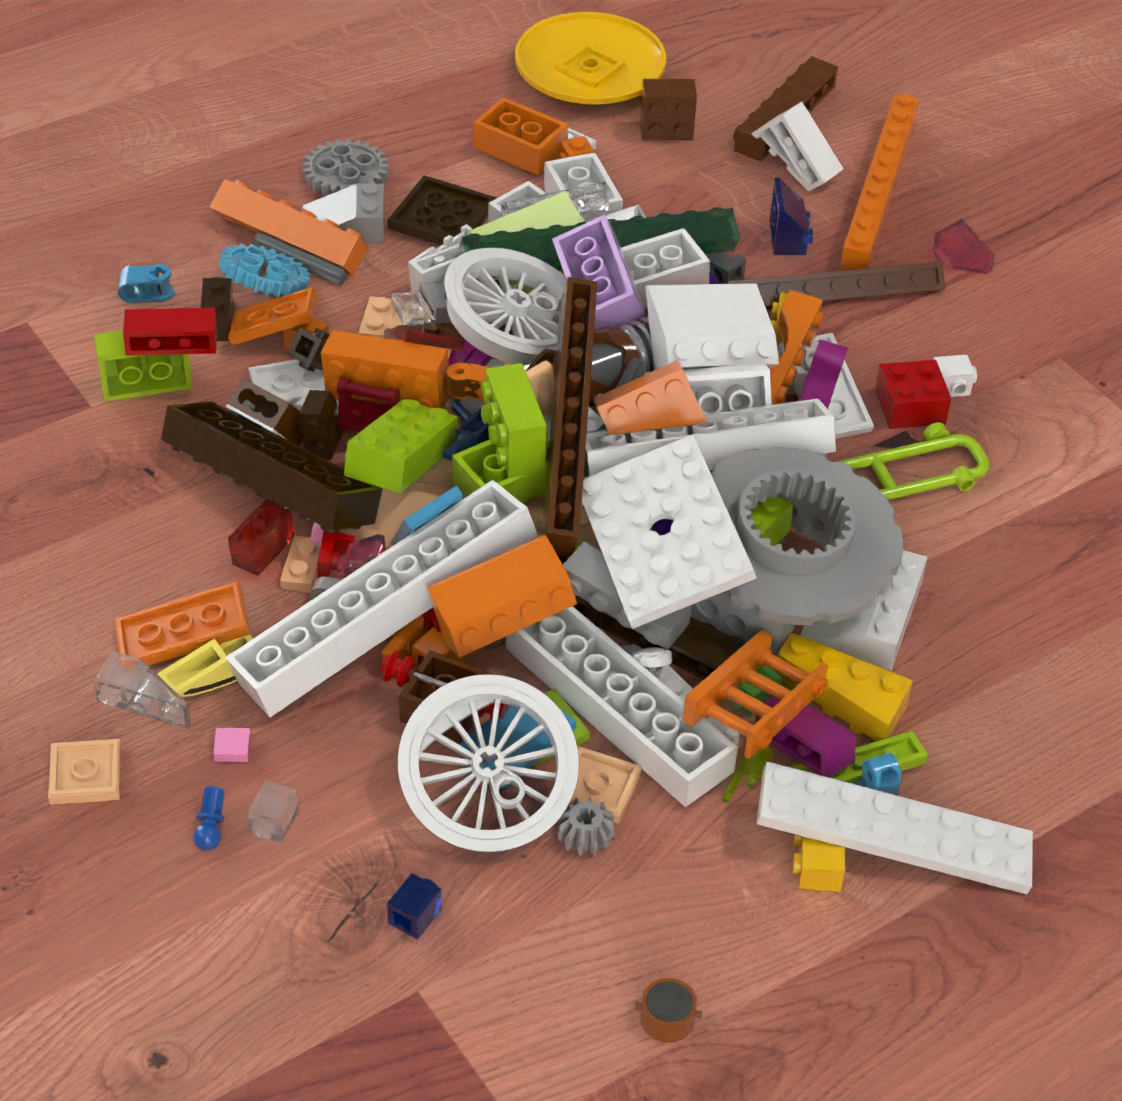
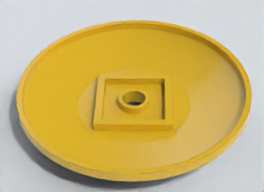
(589, 57)

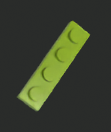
(904, 747)

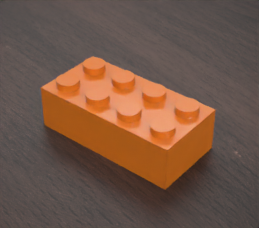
(385, 363)

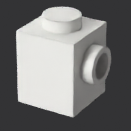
(957, 374)

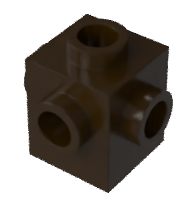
(308, 347)

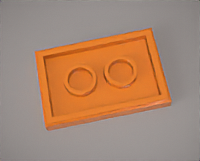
(273, 316)

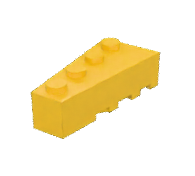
(856, 690)

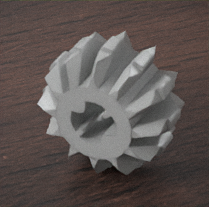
(585, 827)

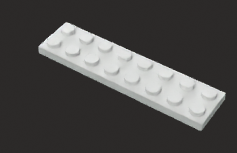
(896, 827)

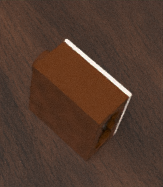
(266, 410)

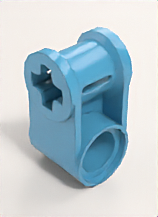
(144, 284)

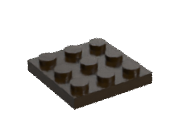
(439, 210)

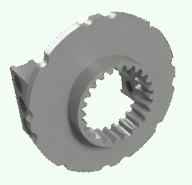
(793, 588)

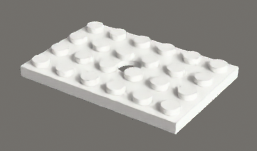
(672, 569)

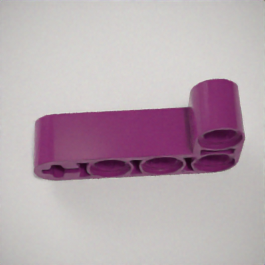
(824, 372)

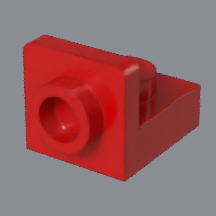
(330, 551)

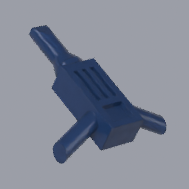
(469, 433)

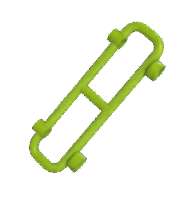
(936, 438)

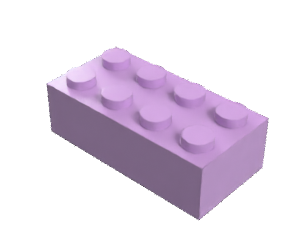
(596, 255)

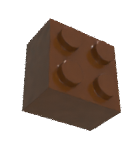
(668, 109)

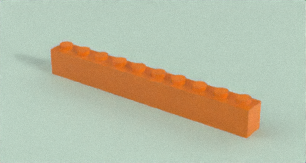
(880, 183)

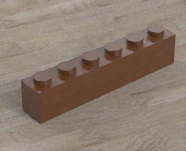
(807, 85)

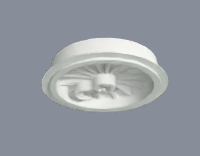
(485, 302)
(445, 710)

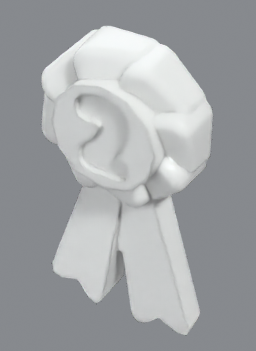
(649, 656)

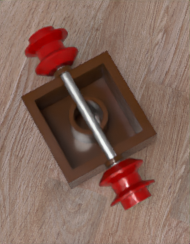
(431, 675)

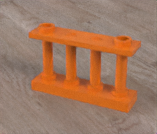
(742, 668)

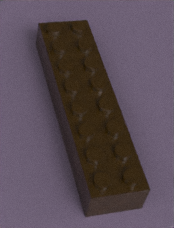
(271, 466)

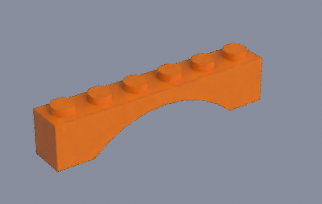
(796, 325)

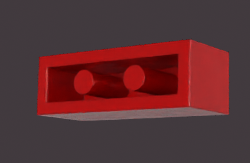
(170, 331)

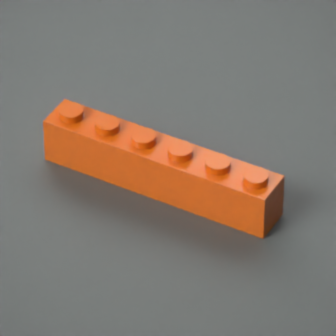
(280, 220)

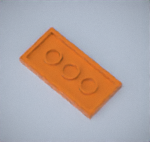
(183, 624)

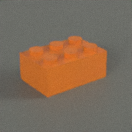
(519, 135)

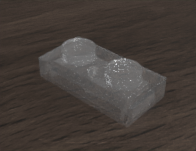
(411, 308)

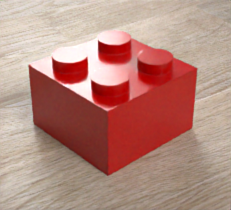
(912, 394)

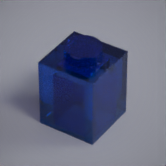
(414, 905)

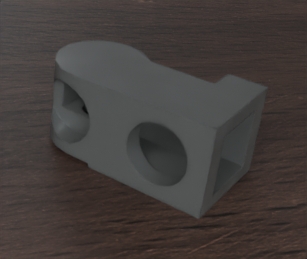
(726, 268)

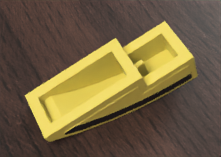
(203, 668)

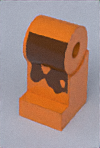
(465, 380)

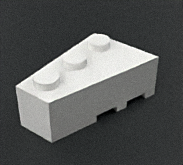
(800, 146)
(433, 262)

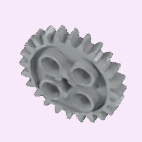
(344, 165)

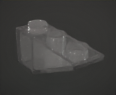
(137, 688)

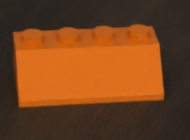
(501, 596)

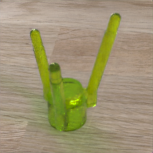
(752, 767)

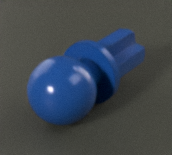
(208, 835)

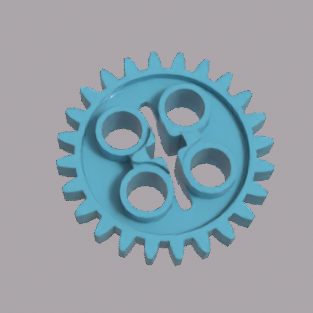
(246, 266)

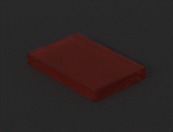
(423, 338)

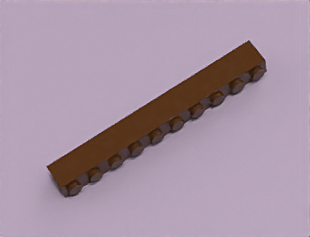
(569, 416)

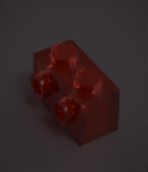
(261, 537)

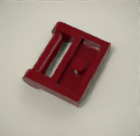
(358, 414)

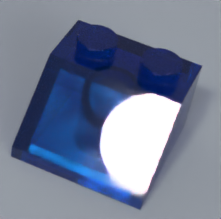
(789, 221)

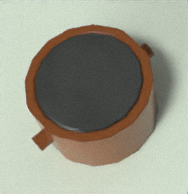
(668, 1010)

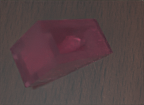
(962, 249)
(360, 553)

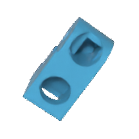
(881, 774)

